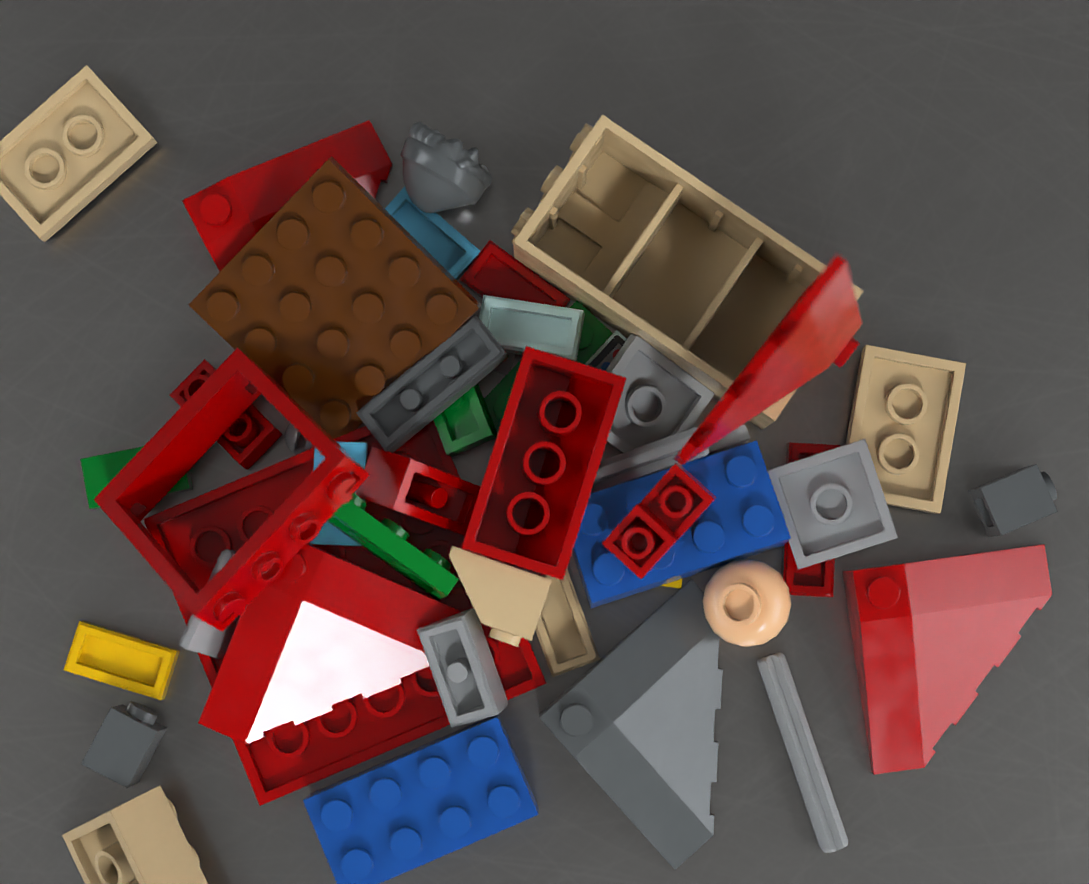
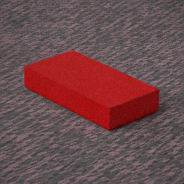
(503, 276)

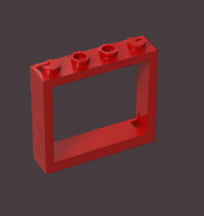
(182, 444)

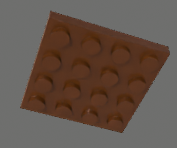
(334, 299)

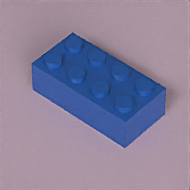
(734, 527)
(422, 804)

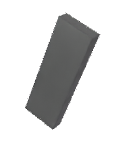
(432, 384)

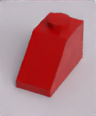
(418, 491)

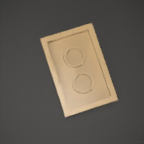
(68, 153)
(908, 417)

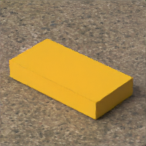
(121, 660)

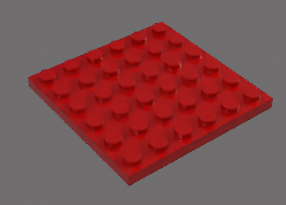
(359, 726)

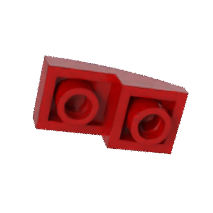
(248, 436)
(659, 520)

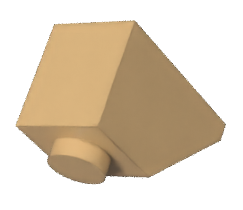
(502, 595)

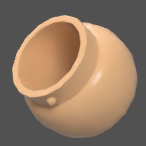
(746, 602)

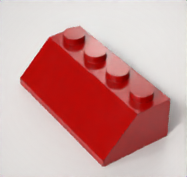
(544, 463)

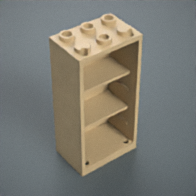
(663, 257)

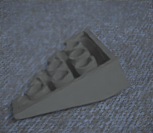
(648, 724)

